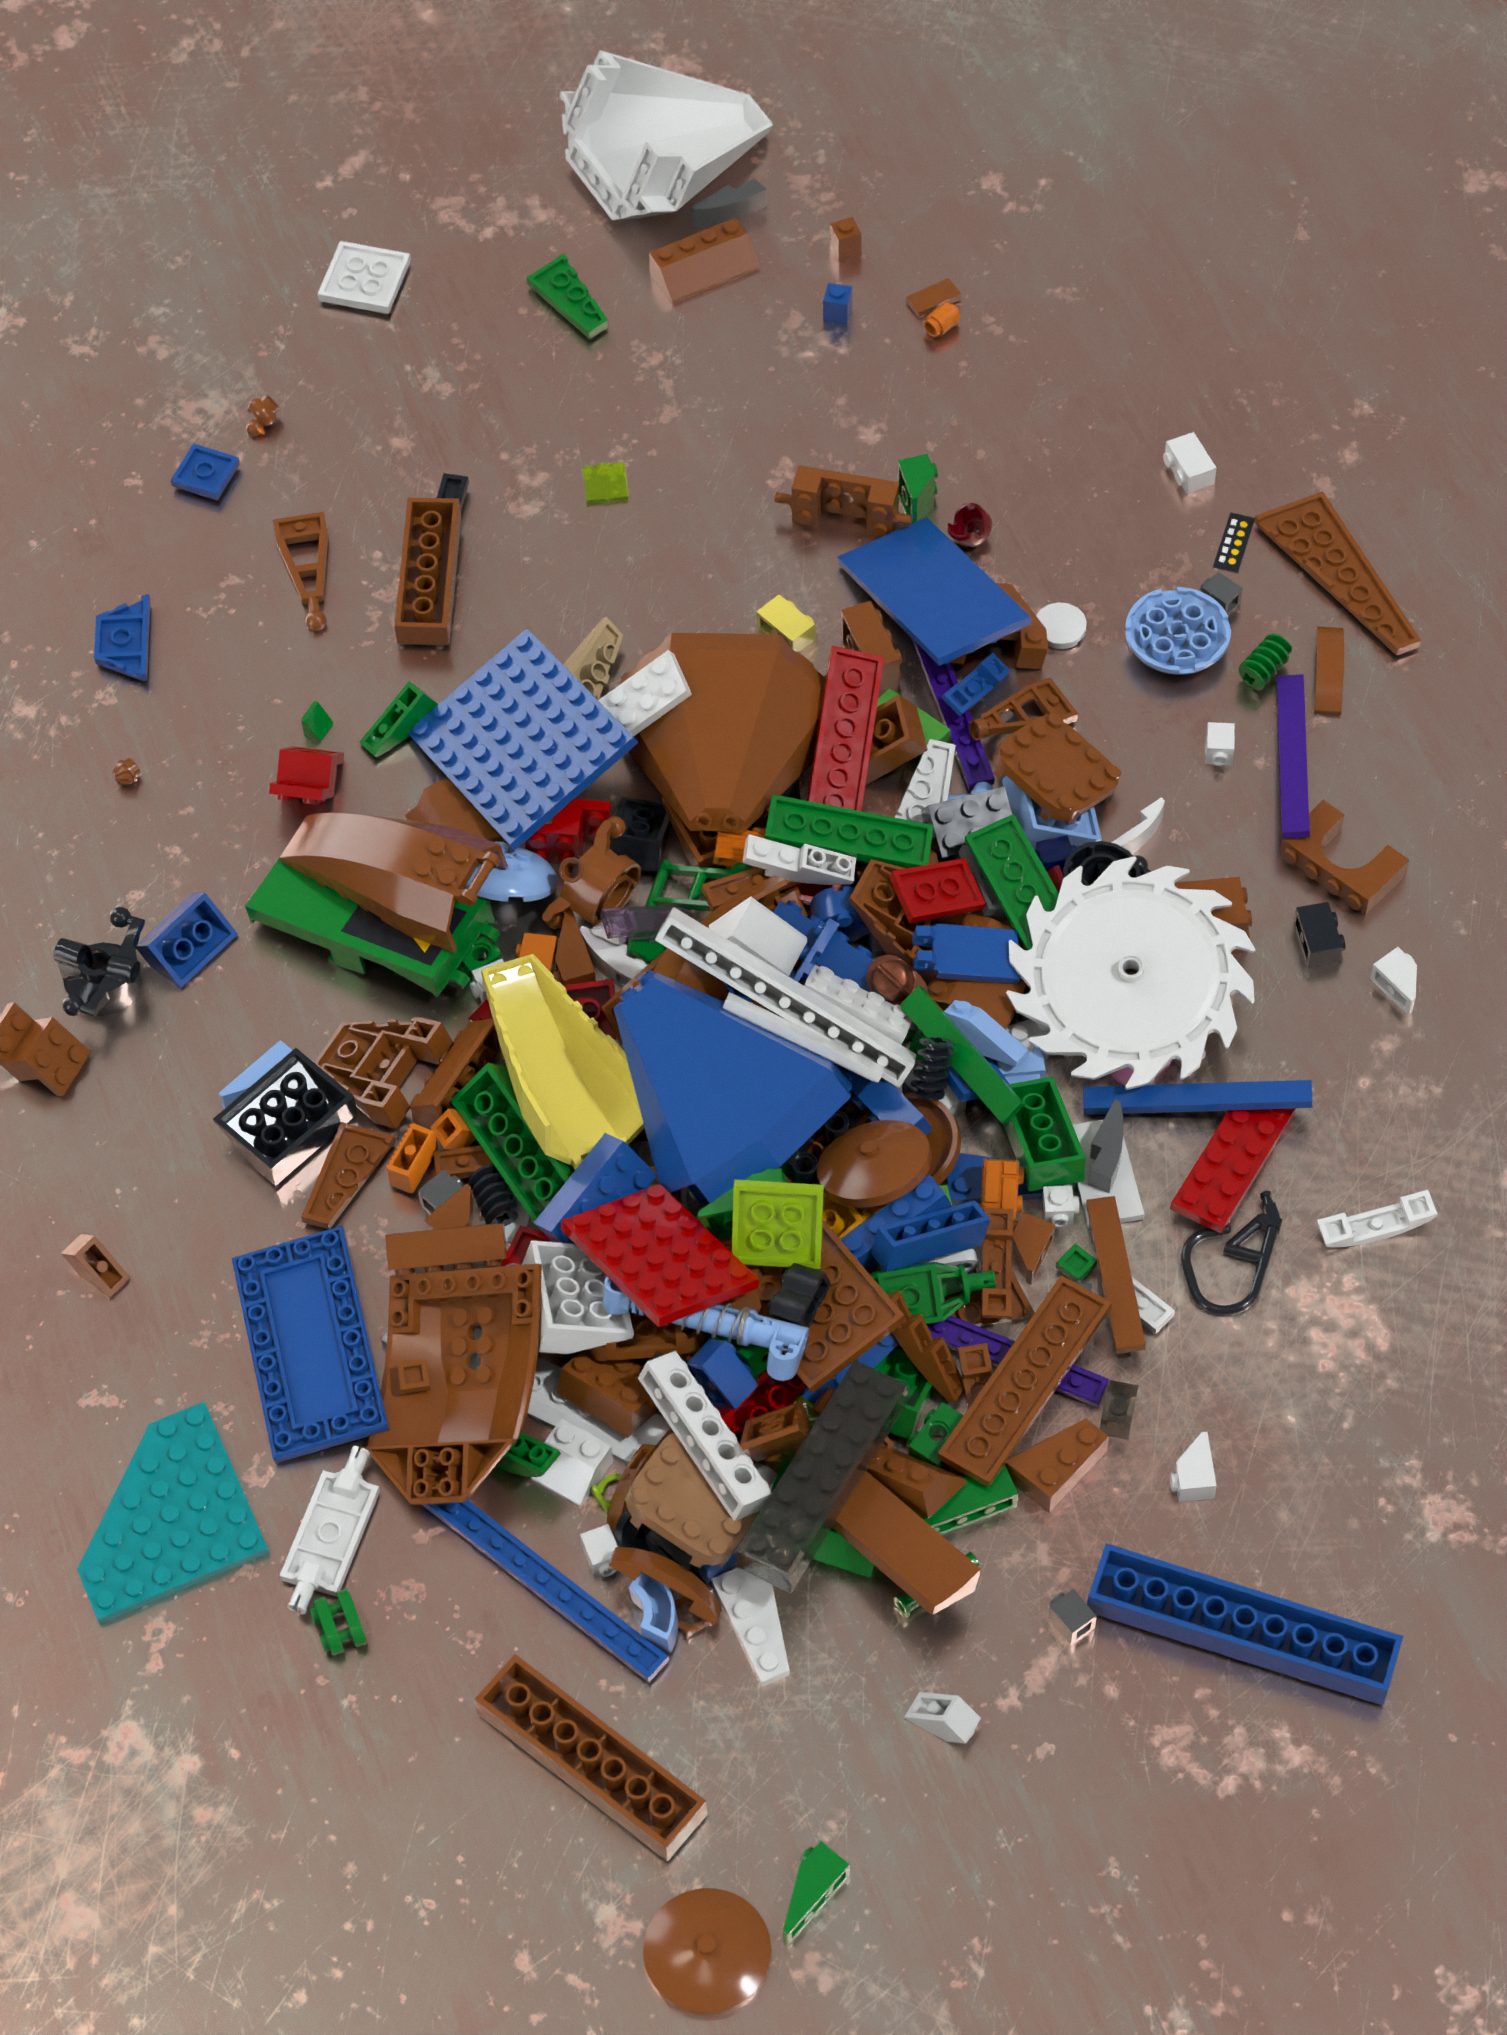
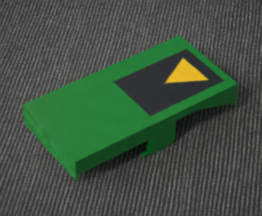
(323, 917)

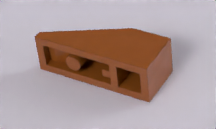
(572, 957)

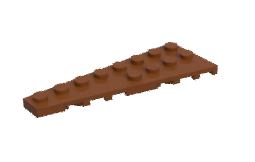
(1327, 551)

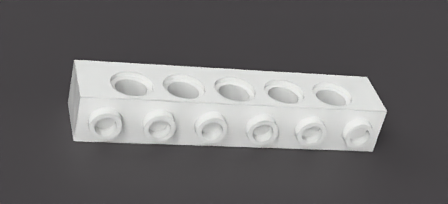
(705, 1435)

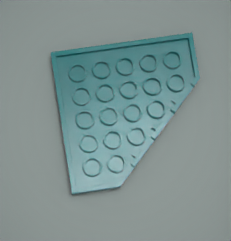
(170, 1519)

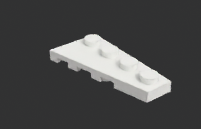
(929, 782)

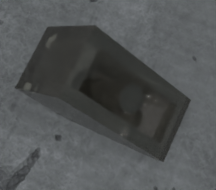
(1118, 1409)

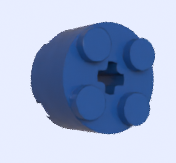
(837, 907)

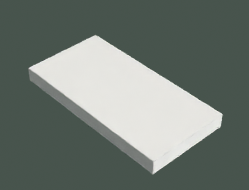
(1124, 1186)

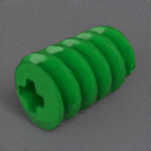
(1265, 661)

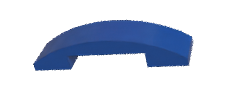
(976, 684)

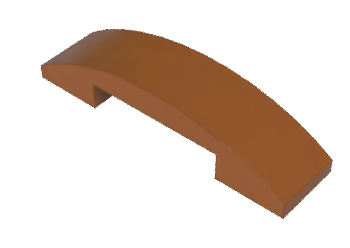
(1329, 670)
(998, 1256)
(975, 1369)
(633, 1561)

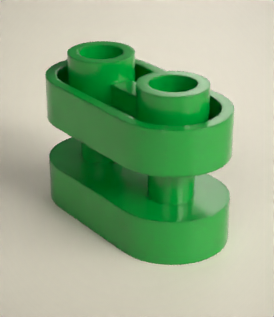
(331, 1638)

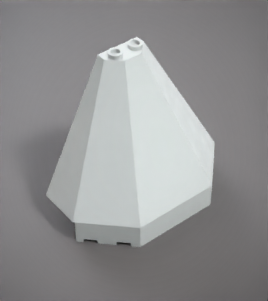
(653, 135)

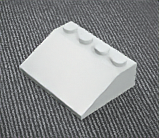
(572, 1301)

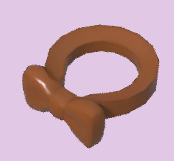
(689, 1630)

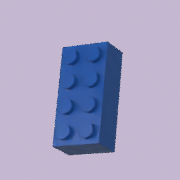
(602, 1177)

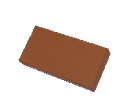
(932, 297)

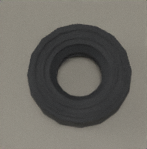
(667, 1549)

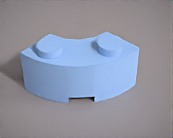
(659, 1611)

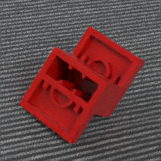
(306, 774)
(569, 830)

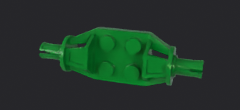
(927, 1284)

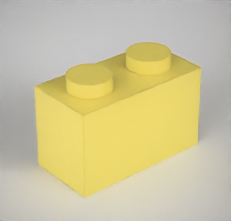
(783, 618)

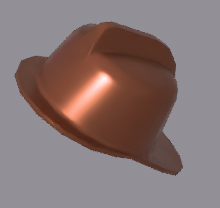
(893, 979)

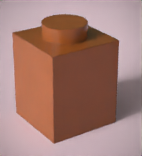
(845, 238)

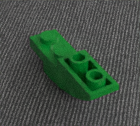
(528, 1457)

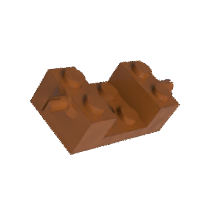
(825, 489)

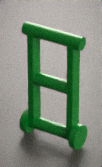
(700, 874)

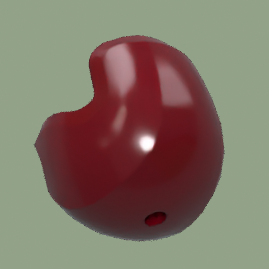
(967, 521)

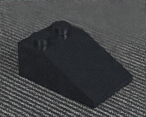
(644, 834)

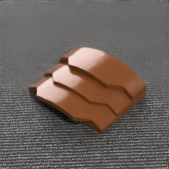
(447, 806)

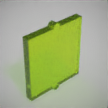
(605, 483)

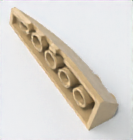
(594, 656)

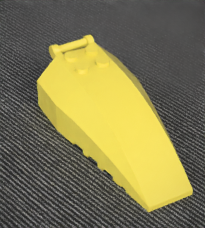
(560, 1064)

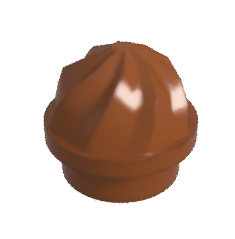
(126, 772)

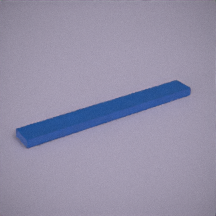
(1200, 1097)

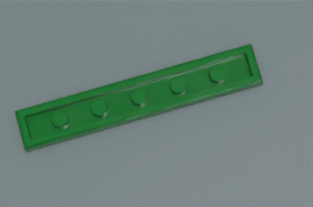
(966, 1058)

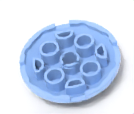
(1178, 630)
(525, 877)

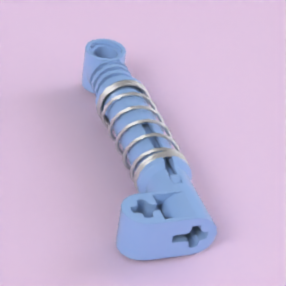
(735, 1324)

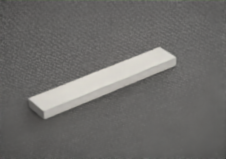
(803, 1037)

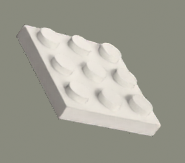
(364, 277)

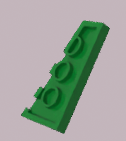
(564, 291)

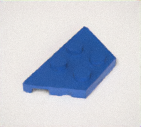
(124, 639)

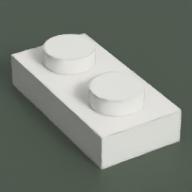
(1152, 1310)

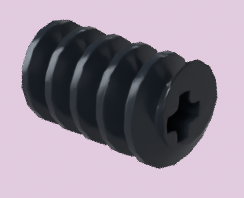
(934, 1068)
(493, 1196)

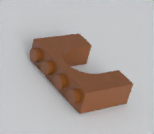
(1360, 886)

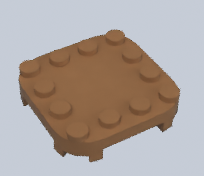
(683, 1508)

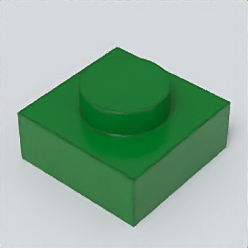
(1076, 1263)

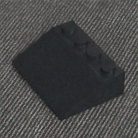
(286, 1115)

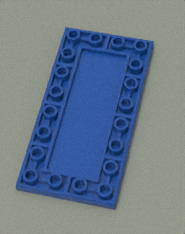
(934, 591)
(309, 1344)

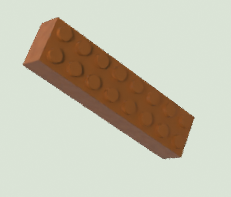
(591, 1757)

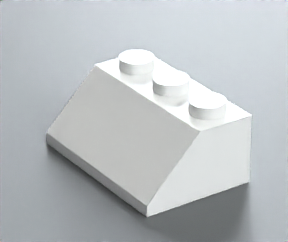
(762, 934)

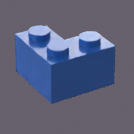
(722, 1374)

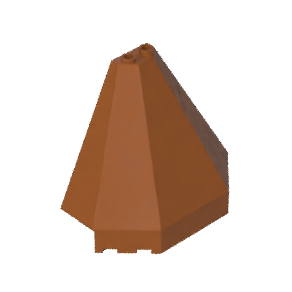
(737, 734)

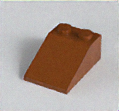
(776, 1432)

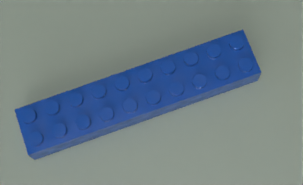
(1244, 1624)

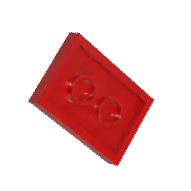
(937, 890)

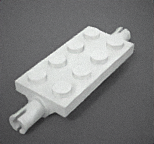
(330, 1532)

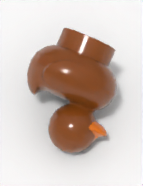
(265, 411)

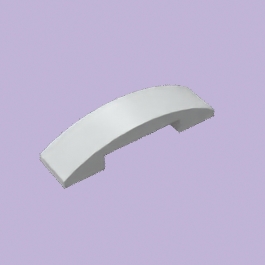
(1149, 822)
(1378, 1223)

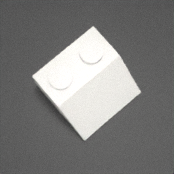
(579, 1466)

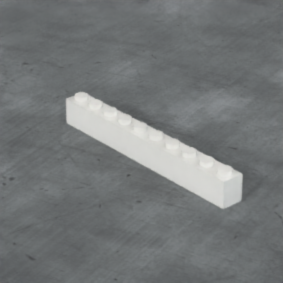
(782, 994)

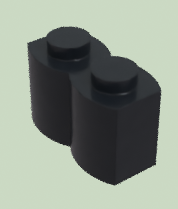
(800, 1295)

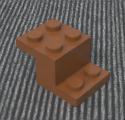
(39, 1049)

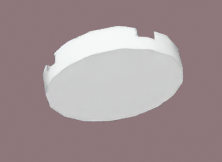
(1063, 625)

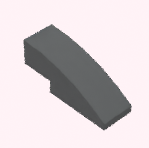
(729, 203)
(1107, 1149)

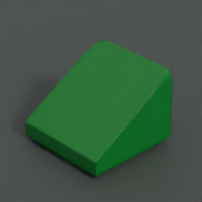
(316, 722)

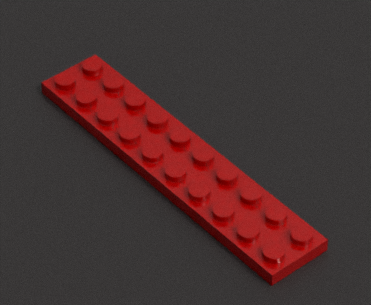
(844, 737)

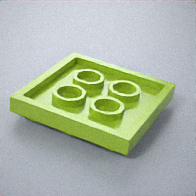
(777, 1223)

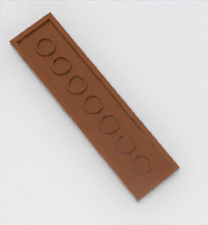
(1024, 1381)

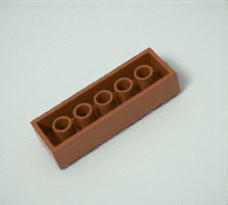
(428, 571)

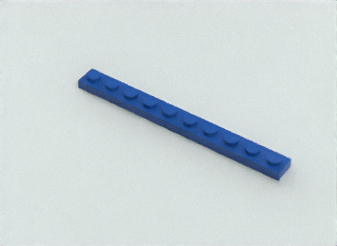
(553, 1587)

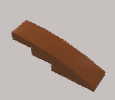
(927, 1354)

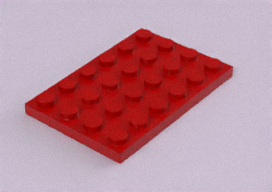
(659, 1255)

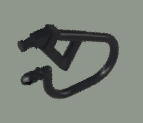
(1268, 1221)

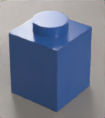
(837, 303)

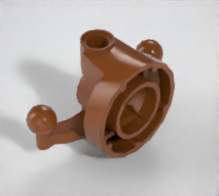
(602, 880)

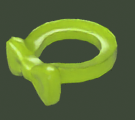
(598, 1491)

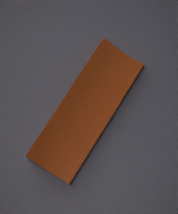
(905, 1547)

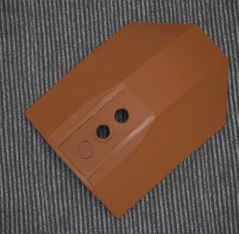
(461, 1428)

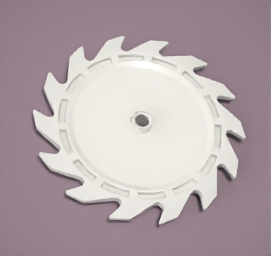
(1141, 1017)

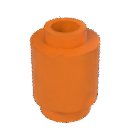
(942, 319)

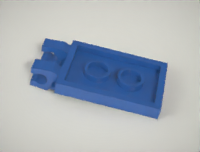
(966, 952)

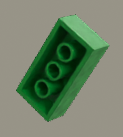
(1045, 1136)

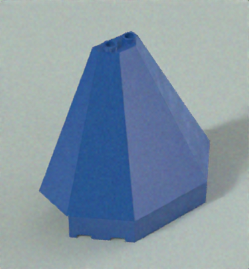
(719, 1089)

